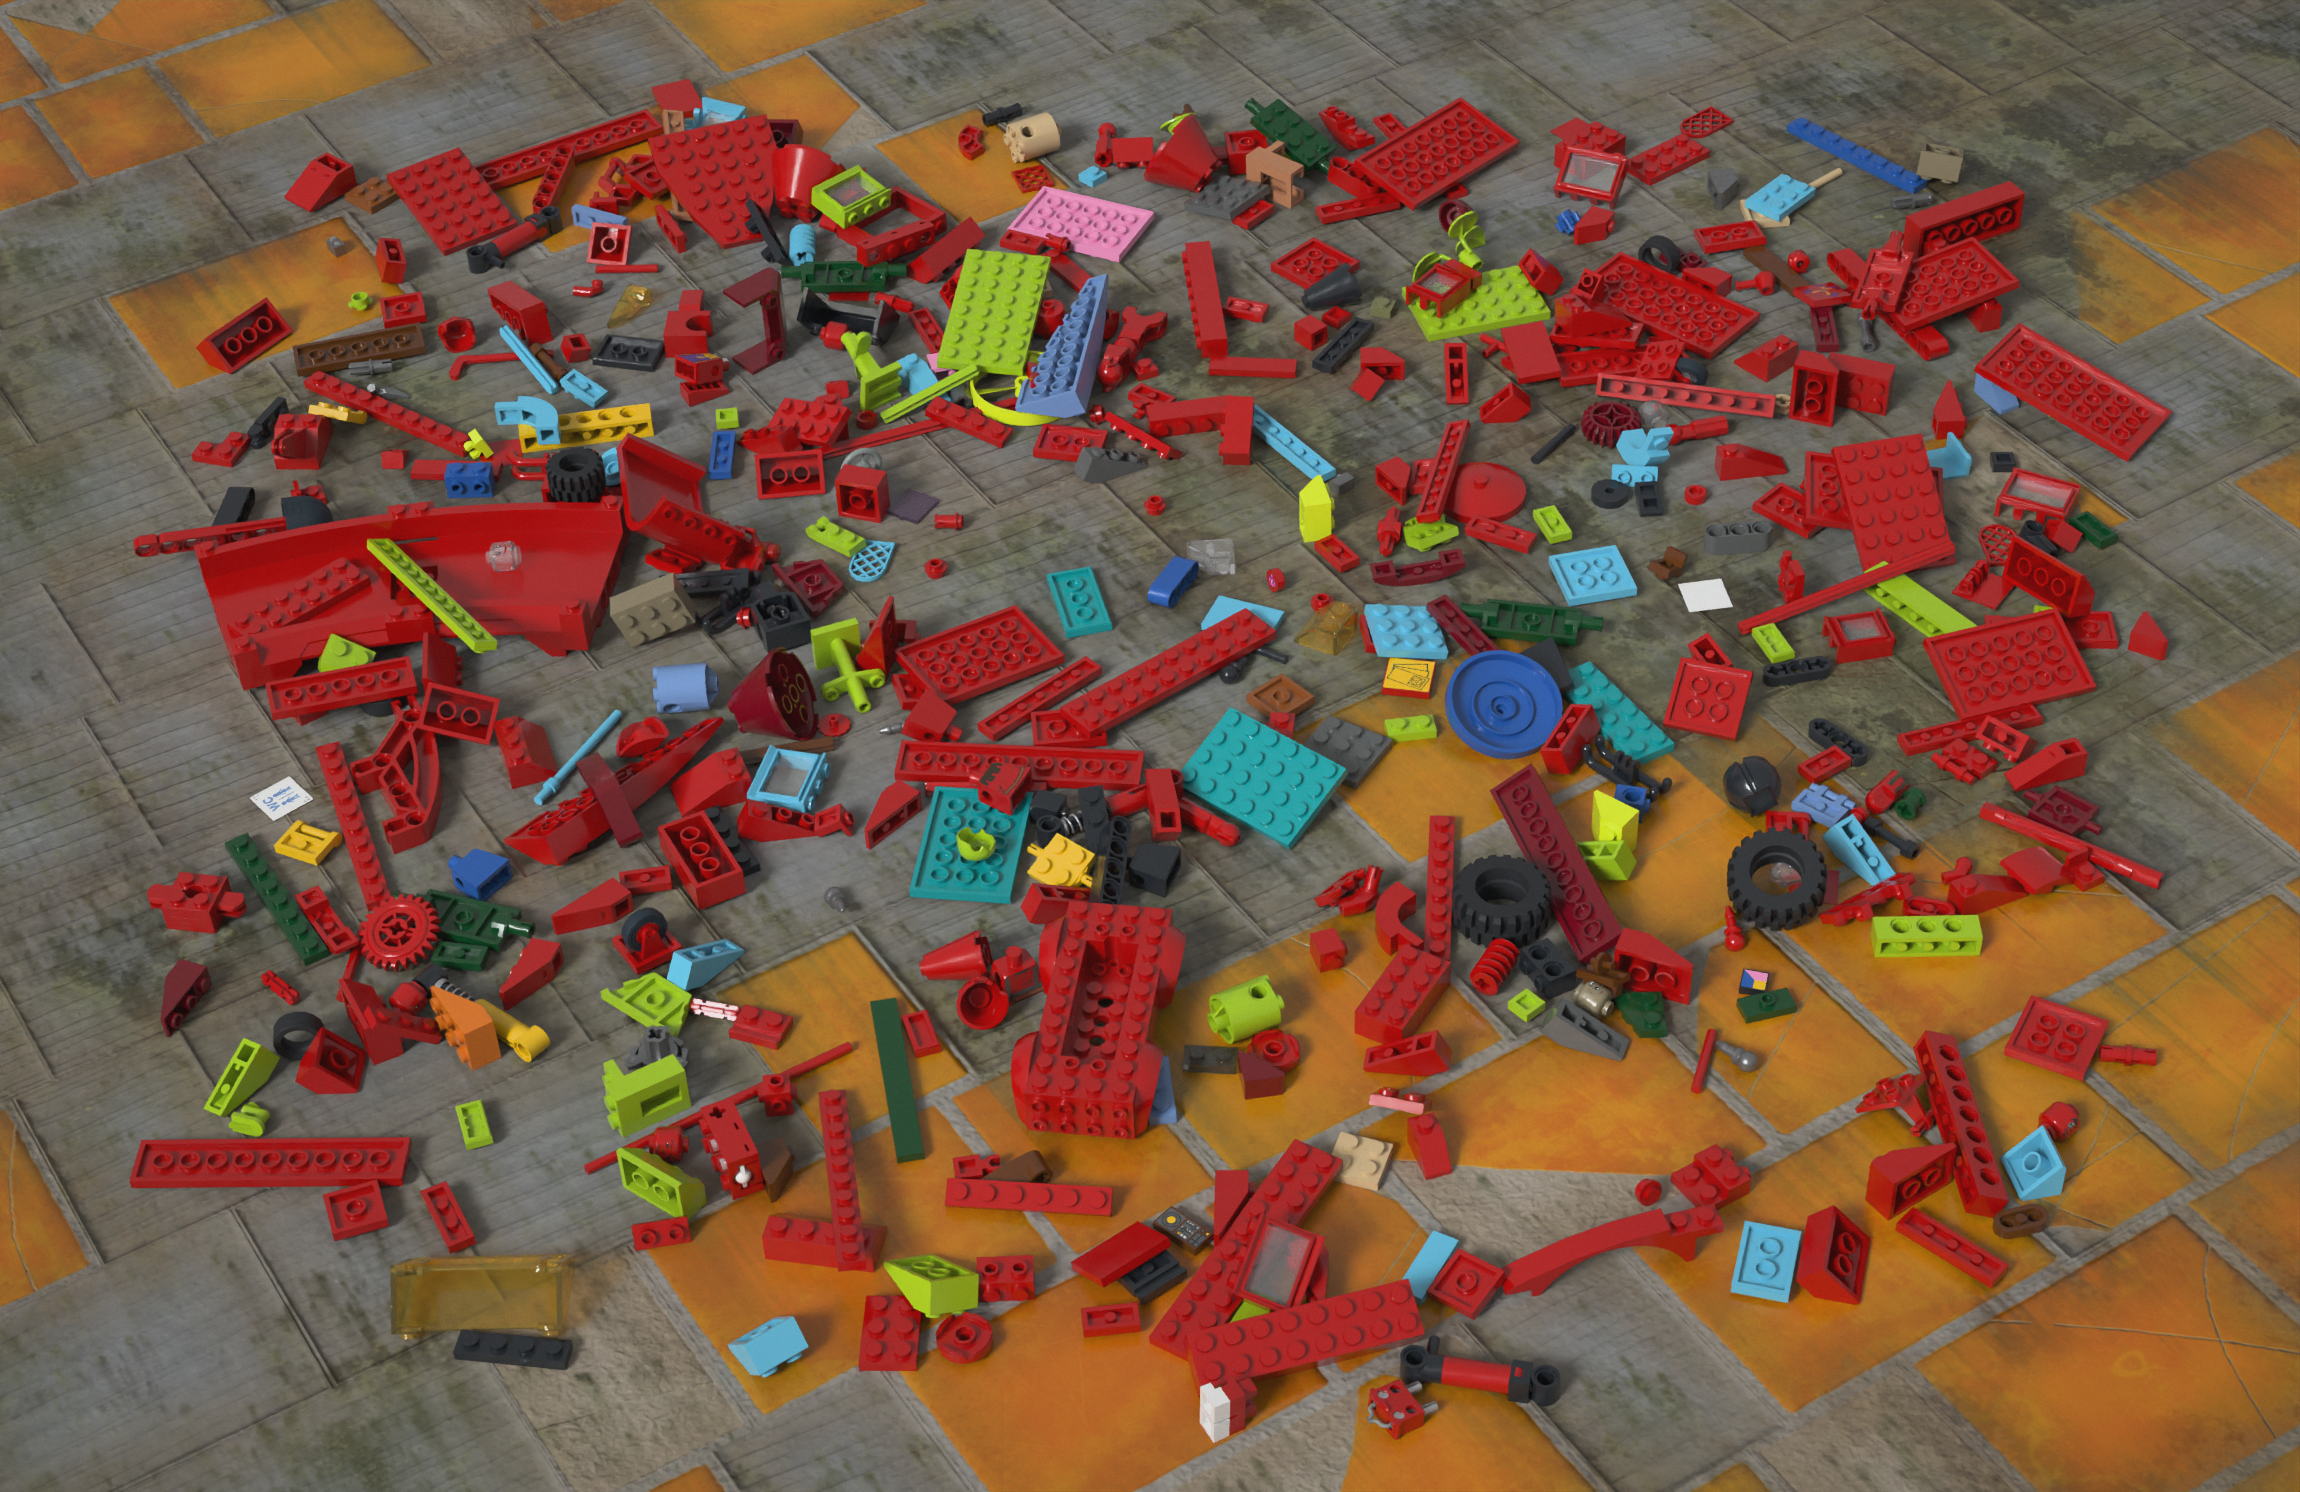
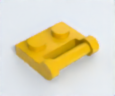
(339, 413)
(301, 845)

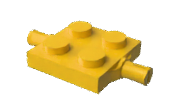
(1062, 863)

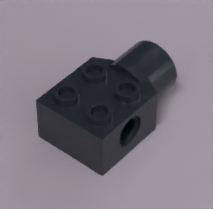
(778, 617)

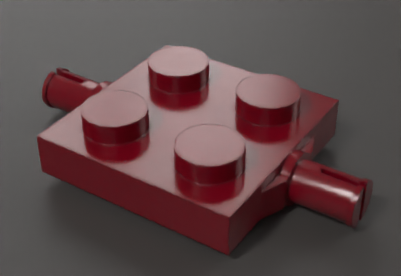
(2063, 811)

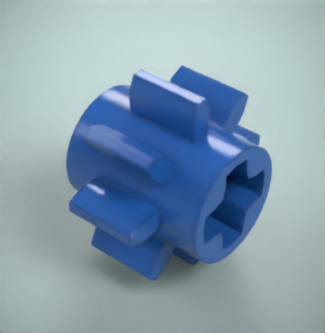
(1567, 221)

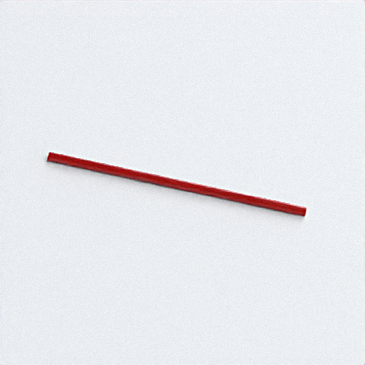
(738, 1098)

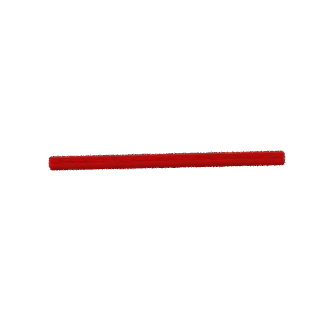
(899, 433)
(1847, 587)

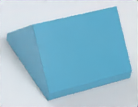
(2035, 1166)

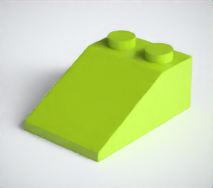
(935, 1284)

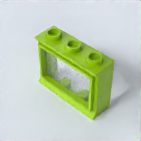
(850, 197)

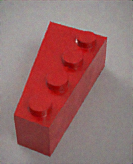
(522, 312)

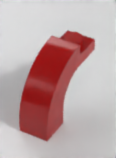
(1392, 909)

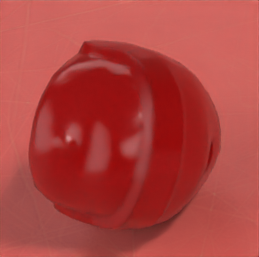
(1798, 261)

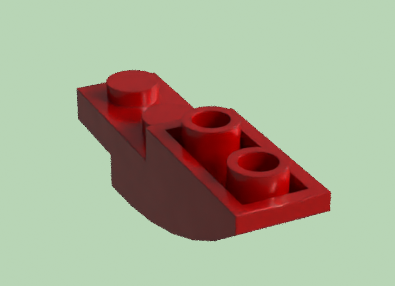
(1344, 129)

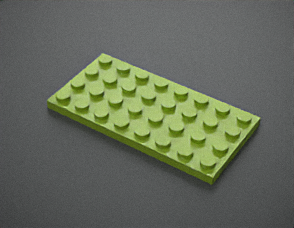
(994, 312)

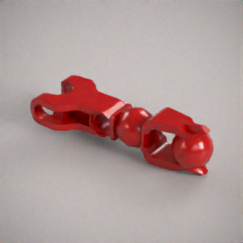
(1132, 339)

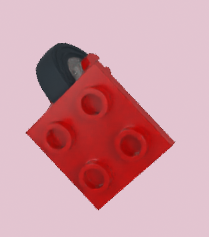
(1670, 362)

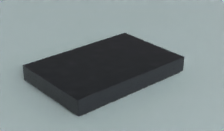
(629, 353)
(1549, 657)

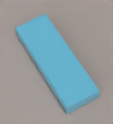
(1429, 1263)

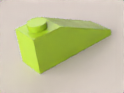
(1608, 859)
(242, 1077)

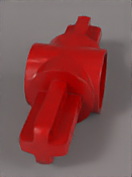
(1389, 531)

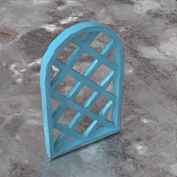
(887, 545)

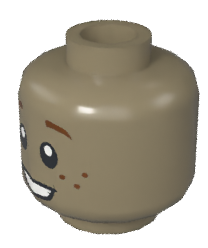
(1593, 999)

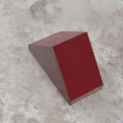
(1259, 1078)

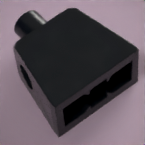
(1154, 868)

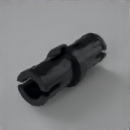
(1002, 114)

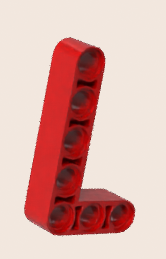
(1351, 179)

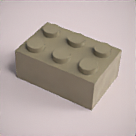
(652, 610)

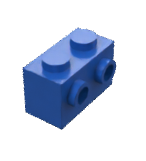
(469, 480)

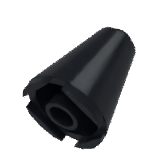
(1334, 289)

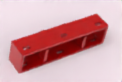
(895, 242)

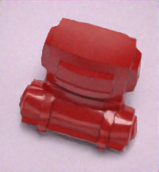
(751, 553)

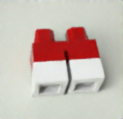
(1226, 1407)

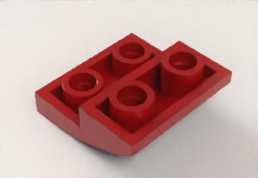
(2037, 870)

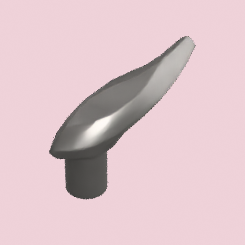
(386, 392)

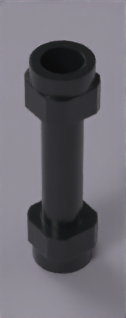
(1907, 848)

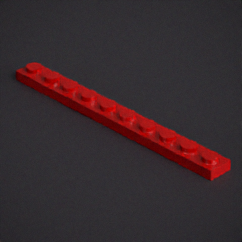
(388, 412)
(353, 825)
(842, 1181)

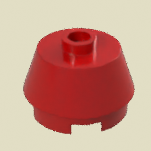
(1049, 318)

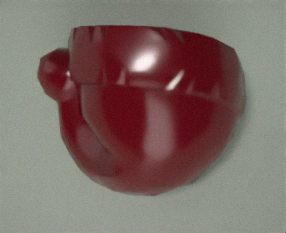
(1451, 210)

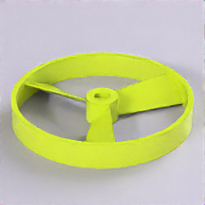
(1003, 415)

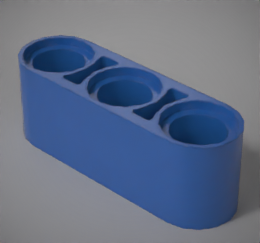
(1173, 581)

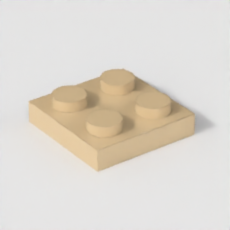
(1363, 1160)

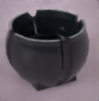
(1752, 785)

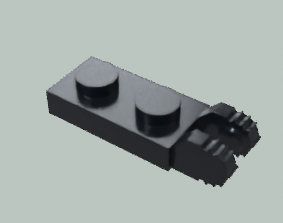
(266, 422)

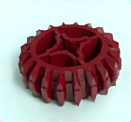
(1607, 420)

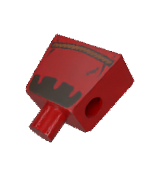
(1002, 785)

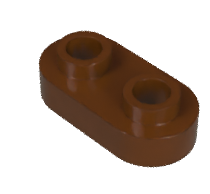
(2016, 1221)

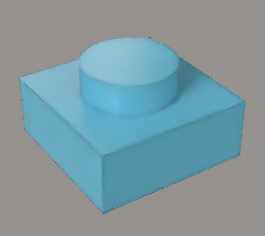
(1092, 176)

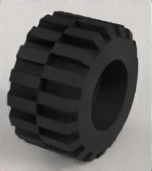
(575, 475)

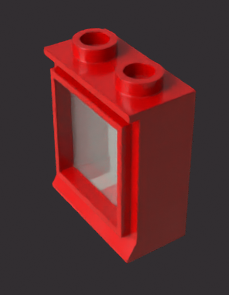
(1440, 286)
(1859, 636)

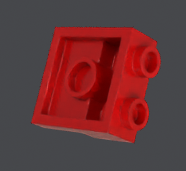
(1713, 1178)

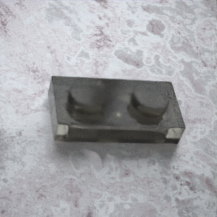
(1210, 1059)

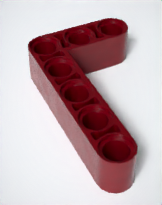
(611, 799)

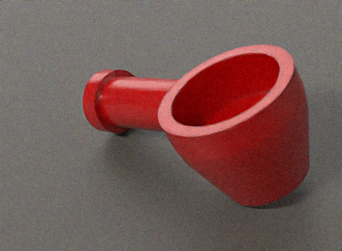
(1763, 282)

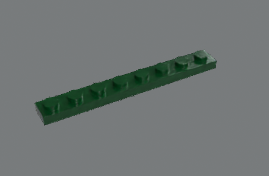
(277, 899)

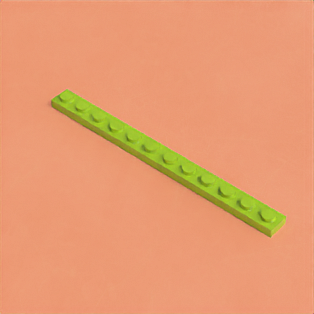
(432, 595)

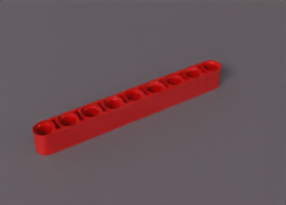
(1923, 340)

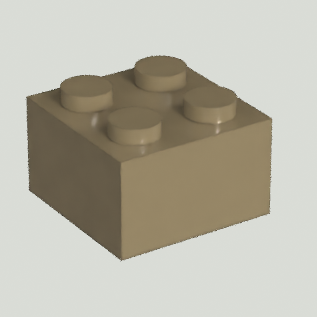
(1940, 162)

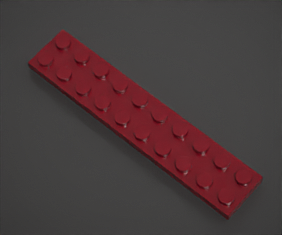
(1551, 847)

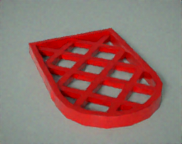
(1704, 133)
(1995, 563)

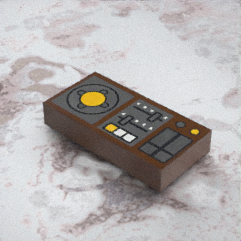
(1183, 1230)

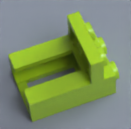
(644, 1094)

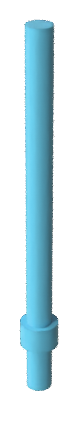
(552, 785)

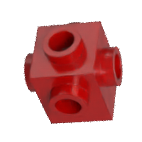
(777, 1094)

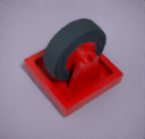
(646, 940)

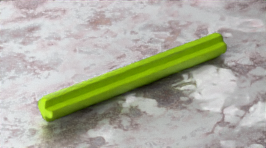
(929, 393)

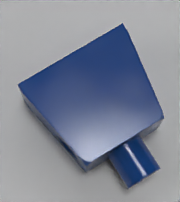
(480, 873)

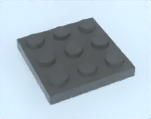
(1227, 197)
(1350, 747)

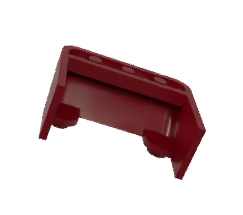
(767, 289)

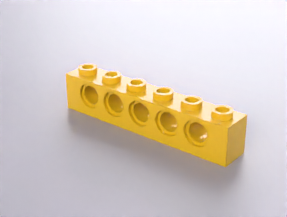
(593, 427)

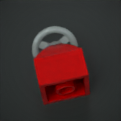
(862, 489)

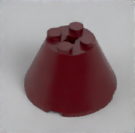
(776, 699)

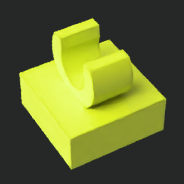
(479, 445)

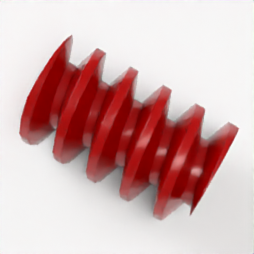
(1494, 966)

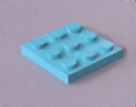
(1592, 575)
(1405, 632)

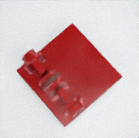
(1983, 586)

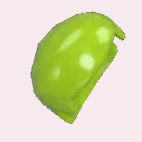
(975, 845)

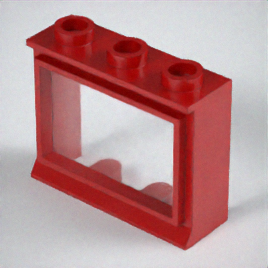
(1591, 175)
(2038, 494)
(1274, 1264)

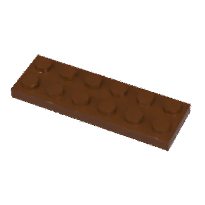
(374, 345)

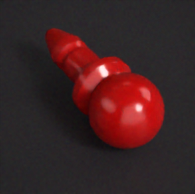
(1734, 939)

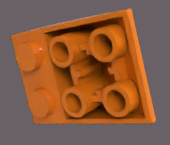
(466, 1028)

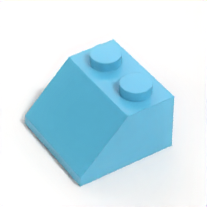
(769, 1345)

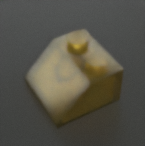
(1329, 628)

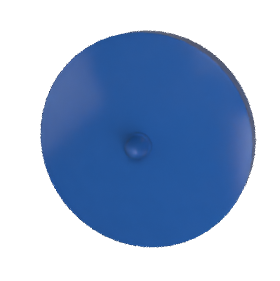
(1503, 704)

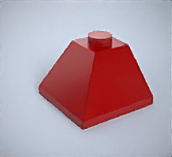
(609, 244)
(331, 1065)

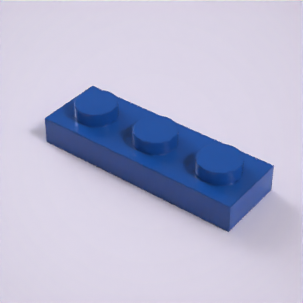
(722, 455)

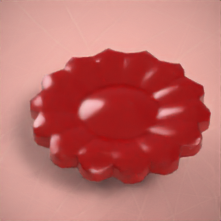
(834, 725)

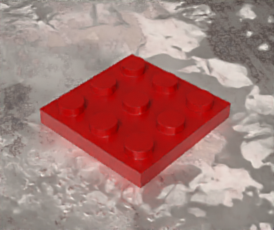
(1311, 263)
(1708, 699)
(2056, 1038)

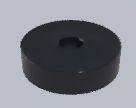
(1609, 494)

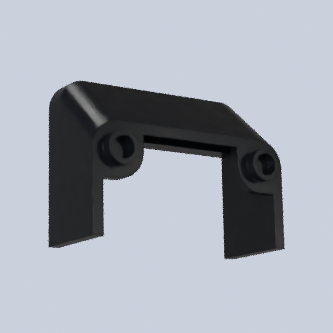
(817, 313)

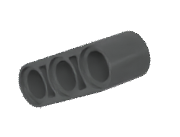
(1737, 538)

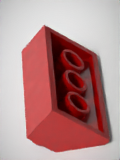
(945, 252)
(244, 337)
(2048, 579)
(812, 1240)

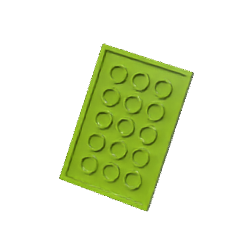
(1498, 303)

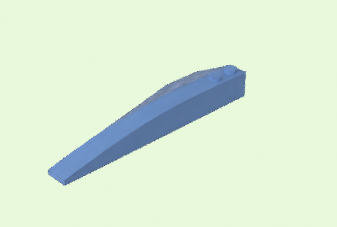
(1070, 359)

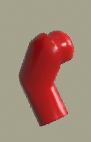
(597, 287)

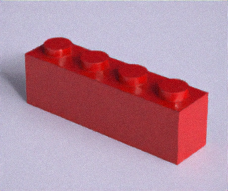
(1185, 416)

